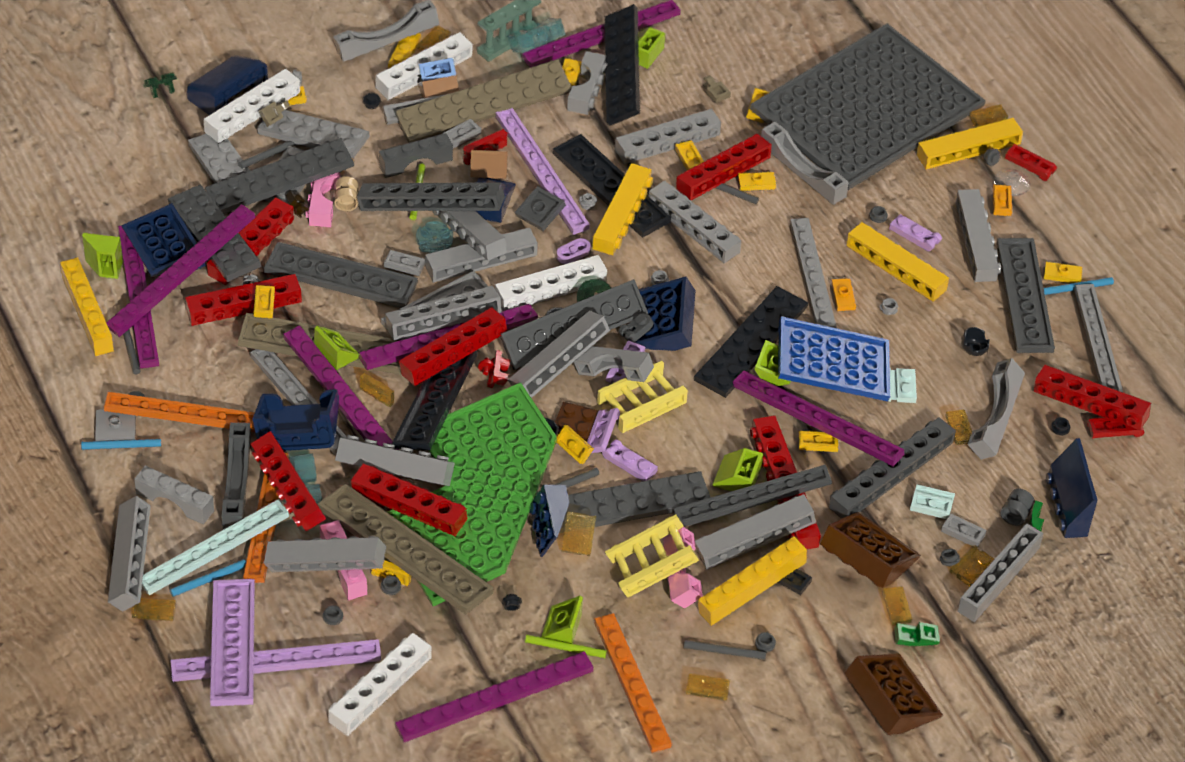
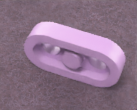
(573, 251)

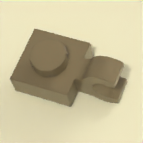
(716, 91)
(272, 112)

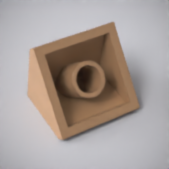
(438, 86)
(488, 164)

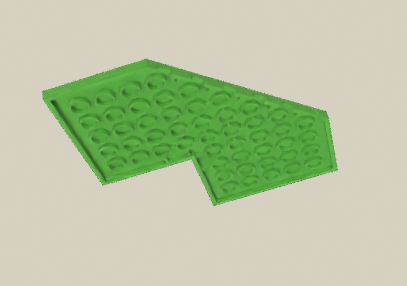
(499, 463)

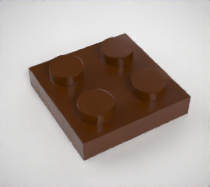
(576, 417)

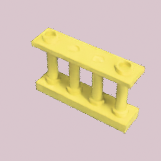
(649, 410)
(658, 571)

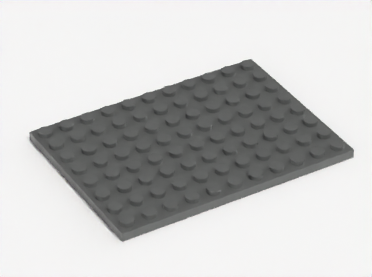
(868, 105)

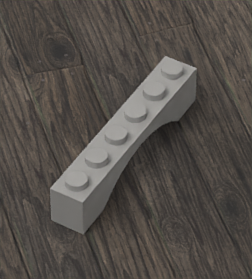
(419, 18)
(827, 183)
(1007, 382)

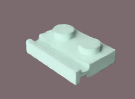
(903, 385)
(932, 501)

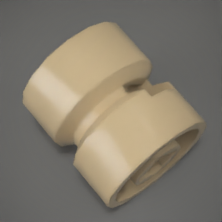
(346, 194)

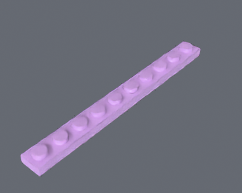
(542, 169)
(287, 659)

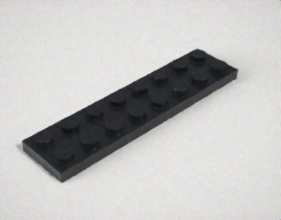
(622, 65)
(604, 180)
(745, 344)
(432, 406)

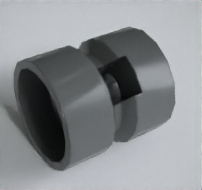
(1017, 507)

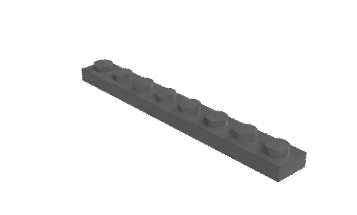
(753, 495)

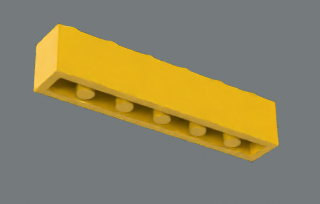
(969, 143)
(622, 209)
(897, 261)
(86, 306)
(752, 581)

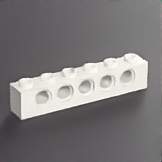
(407, 73)
(245, 108)
(550, 283)
(391, 673)

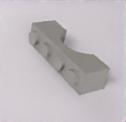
(582, 96)
(597, 359)
(194, 503)

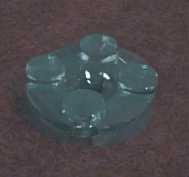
(425, 235)

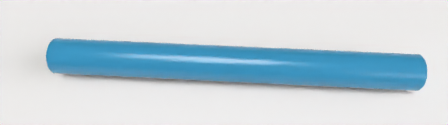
(1070, 287)
(121, 444)
(208, 578)

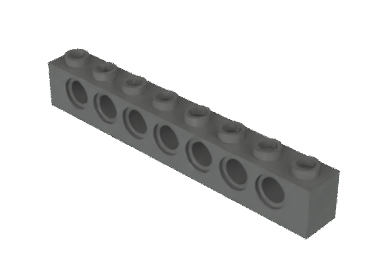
(431, 196)
(882, 477)

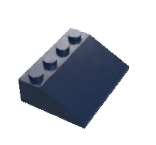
(160, 239)
(672, 313)
(1072, 491)

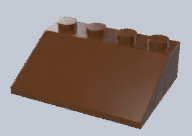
(868, 549)
(892, 692)

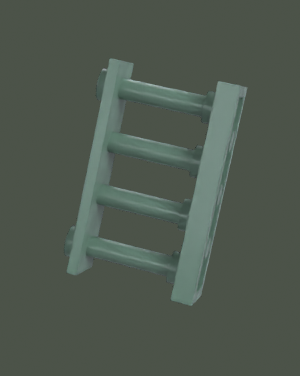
(499, 19)

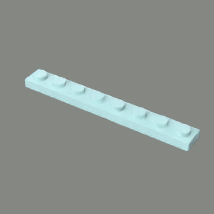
(214, 547)

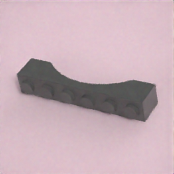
(237, 474)

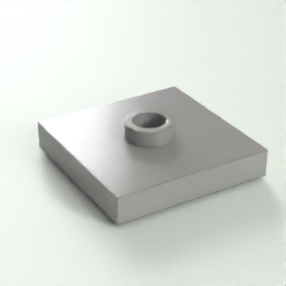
(114, 426)

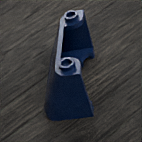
(224, 81)
(298, 425)

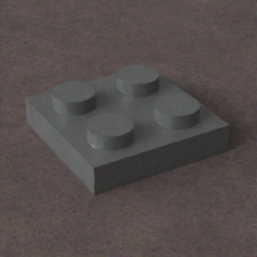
(540, 208)

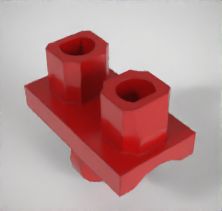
(492, 369)

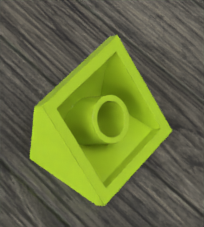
(334, 347)
(768, 364)
(564, 620)

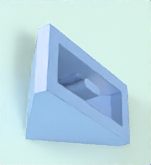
(437, 69)

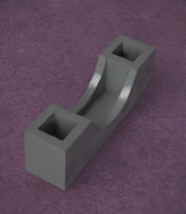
(396, 159)

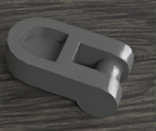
(636, 328)

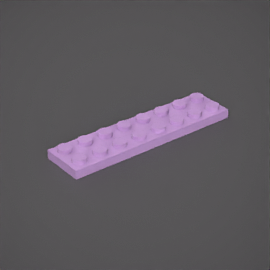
(232, 642)

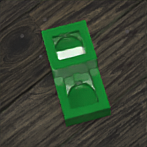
(1035, 521)
(920, 635)

